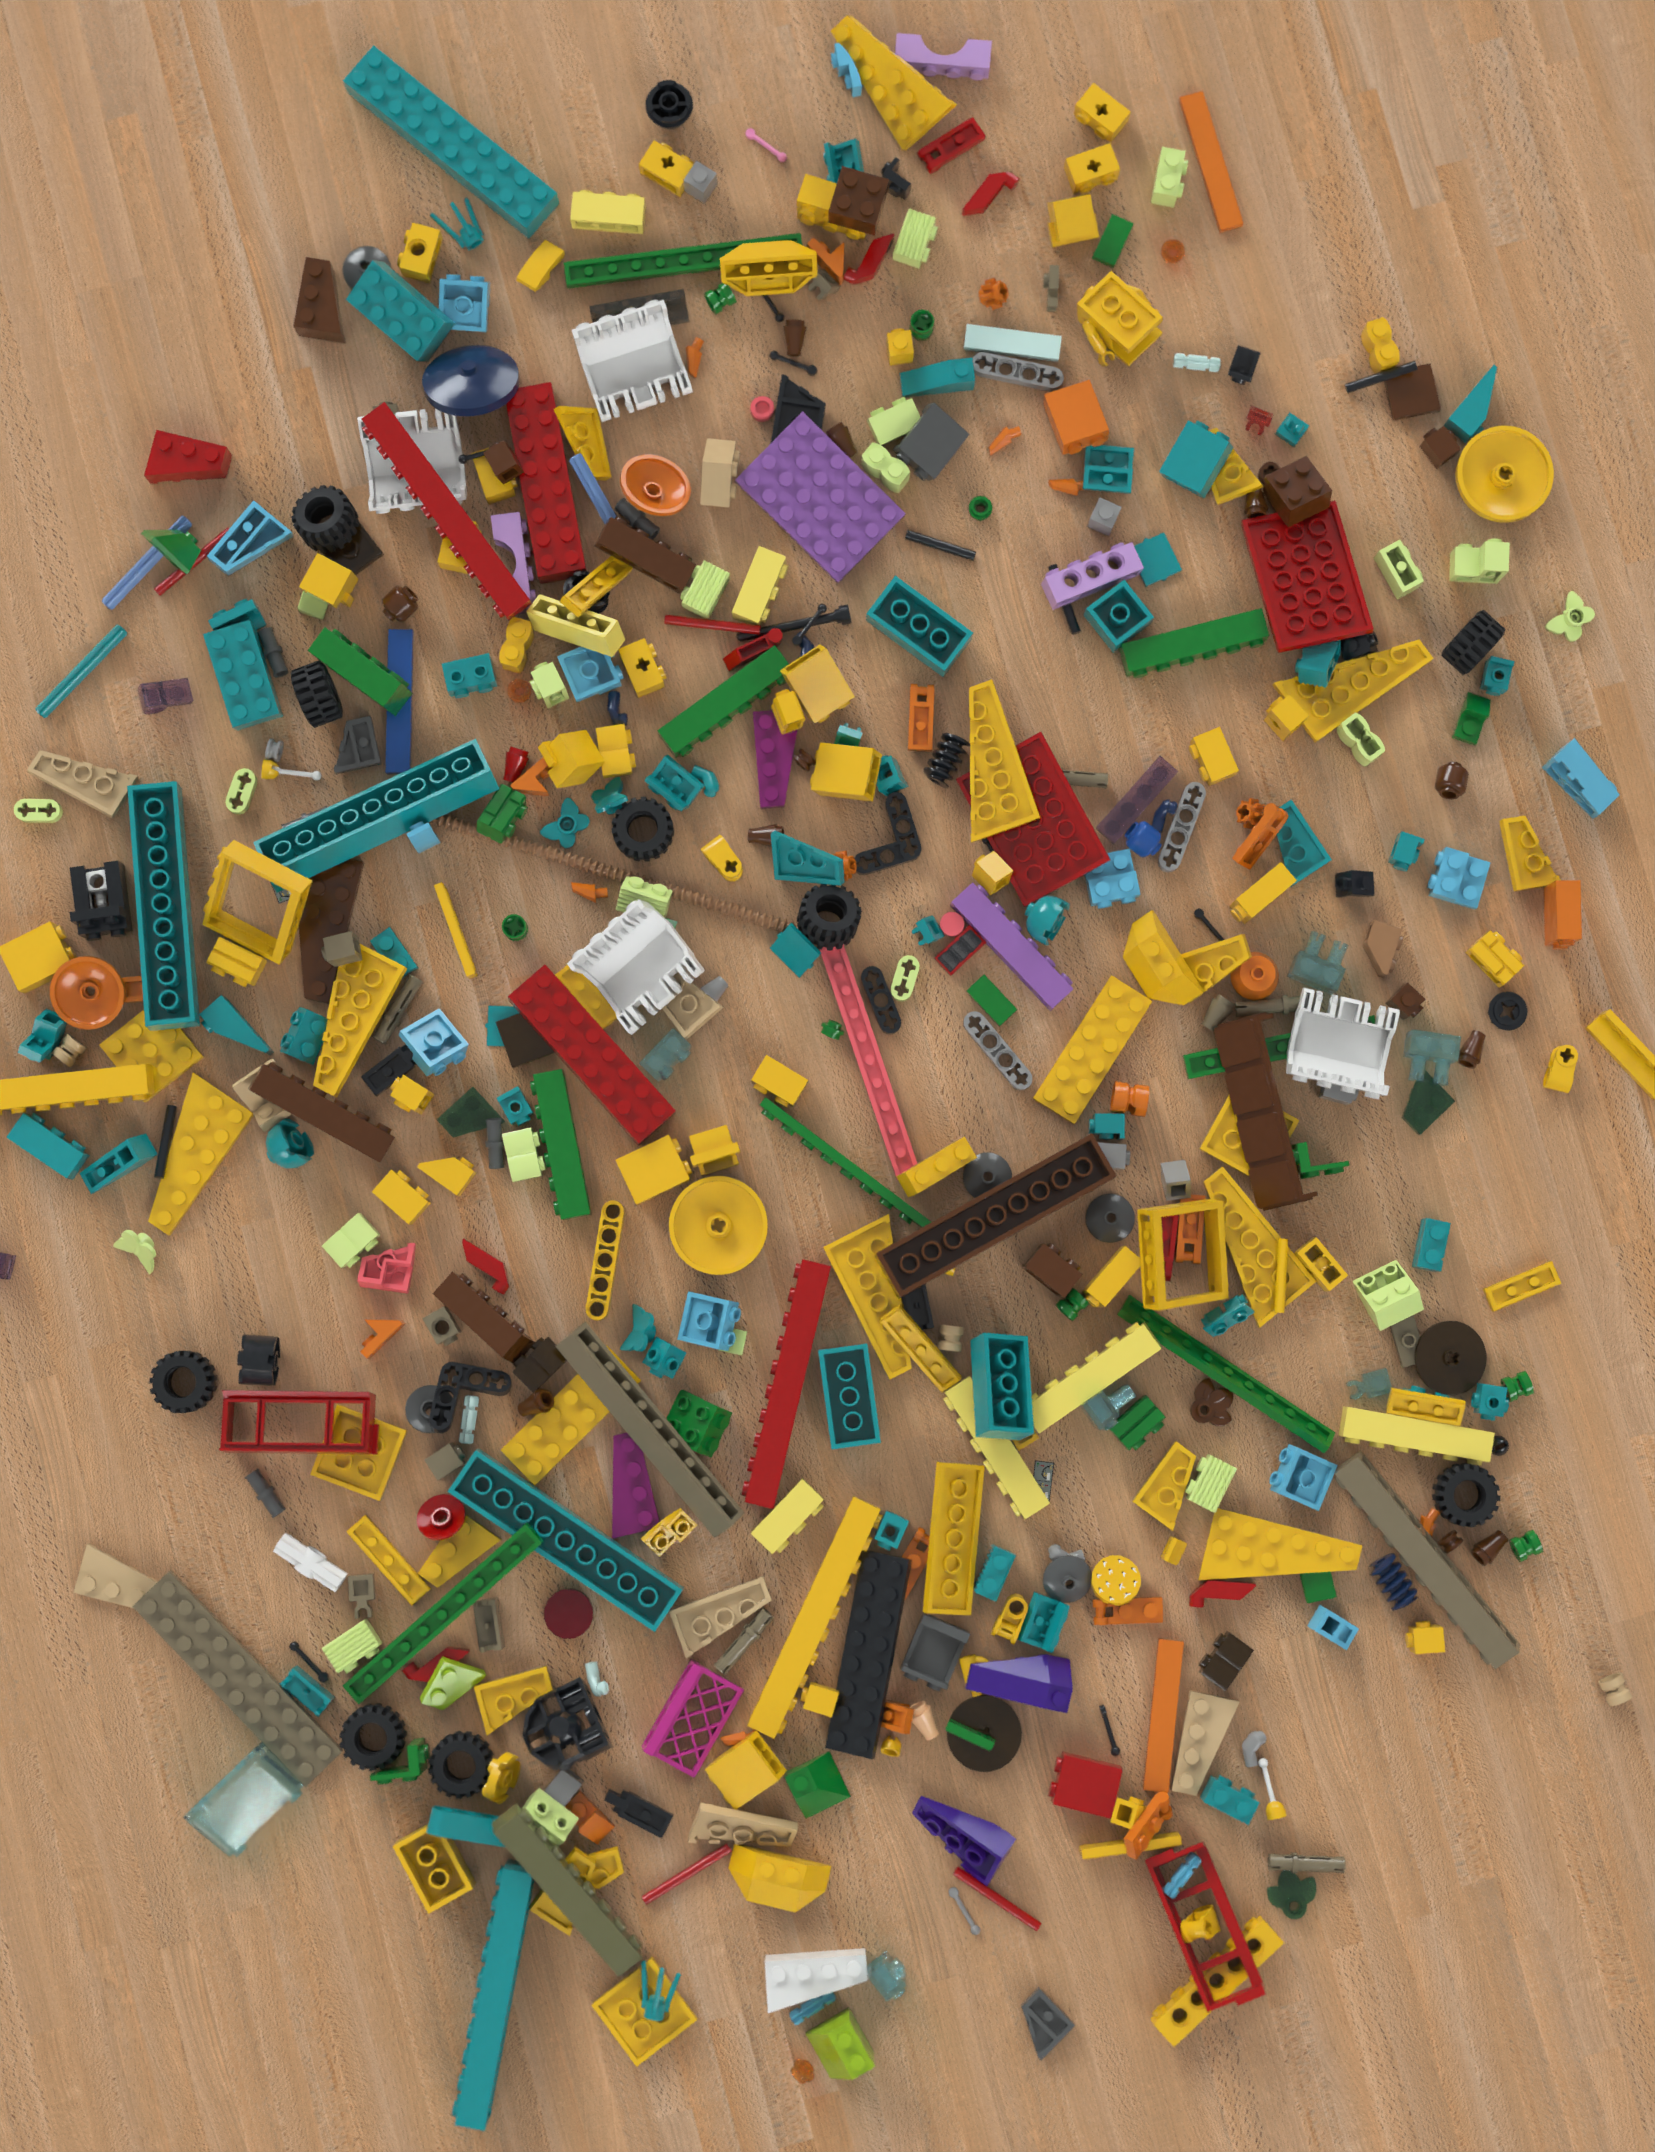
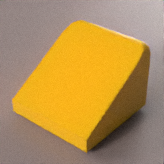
(1173, 1550)

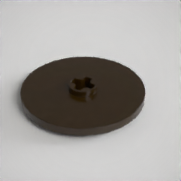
(1468, 1363)
(1002, 1724)

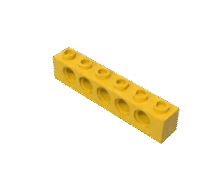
(1176, 2029)

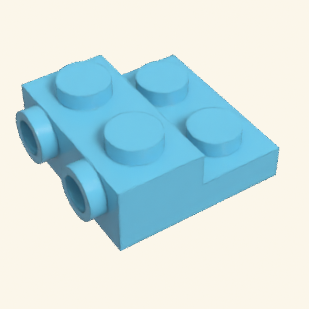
(465, 302)
(589, 672)
(1458, 878)
(1113, 881)
(434, 1043)
(709, 1321)
(1302, 1477)

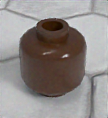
(400, 603)
(1451, 780)

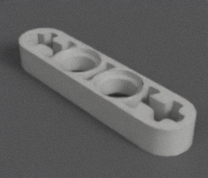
(1018, 367)
(1182, 827)
(1000, 1048)

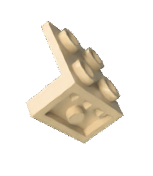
(265, 1112)

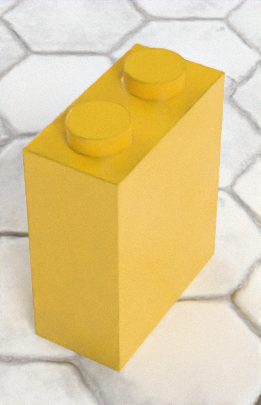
(817, 684)
(846, 771)
(1262, 893)
(36, 956)
(654, 1169)
(1111, 1277)
(745, 1770)

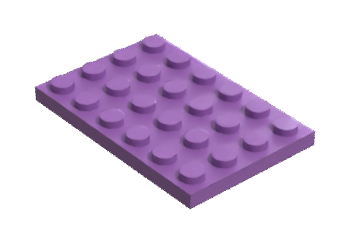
(820, 497)

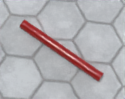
(177, 574)
(712, 624)
(686, 1873)
(997, 1898)

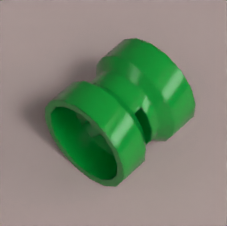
(720, 298)
(924, 320)
(515, 927)
(1076, 1300)
(1517, 1386)
(1526, 1545)

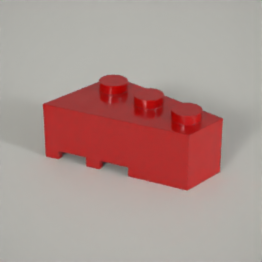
(185, 458)

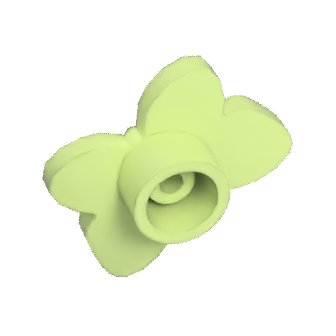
(1572, 618)
(140, 1245)

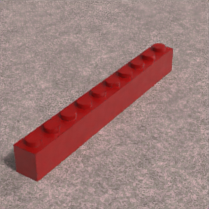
(446, 511)
(787, 1383)

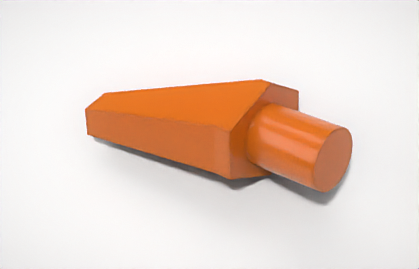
(694, 356)
(1004, 439)
(1066, 485)
(588, 891)
(1428, 1521)
(733, 1739)

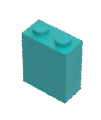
(1196, 458)

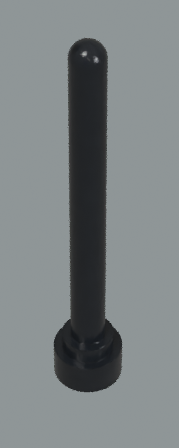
(839, 615)

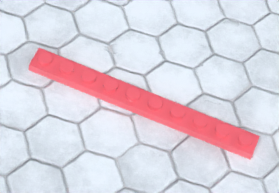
(869, 1059)

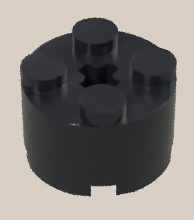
(259, 1360)

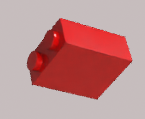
(1085, 1784)

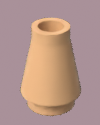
(924, 1720)

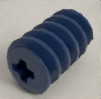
(1394, 1581)

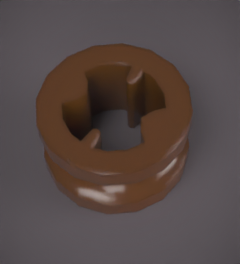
(1268, 465)
(804, 760)
(1450, 1541)

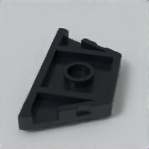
(791, 402)

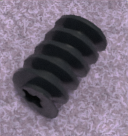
(945, 759)

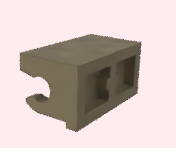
(488, 1624)

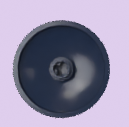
(471, 380)

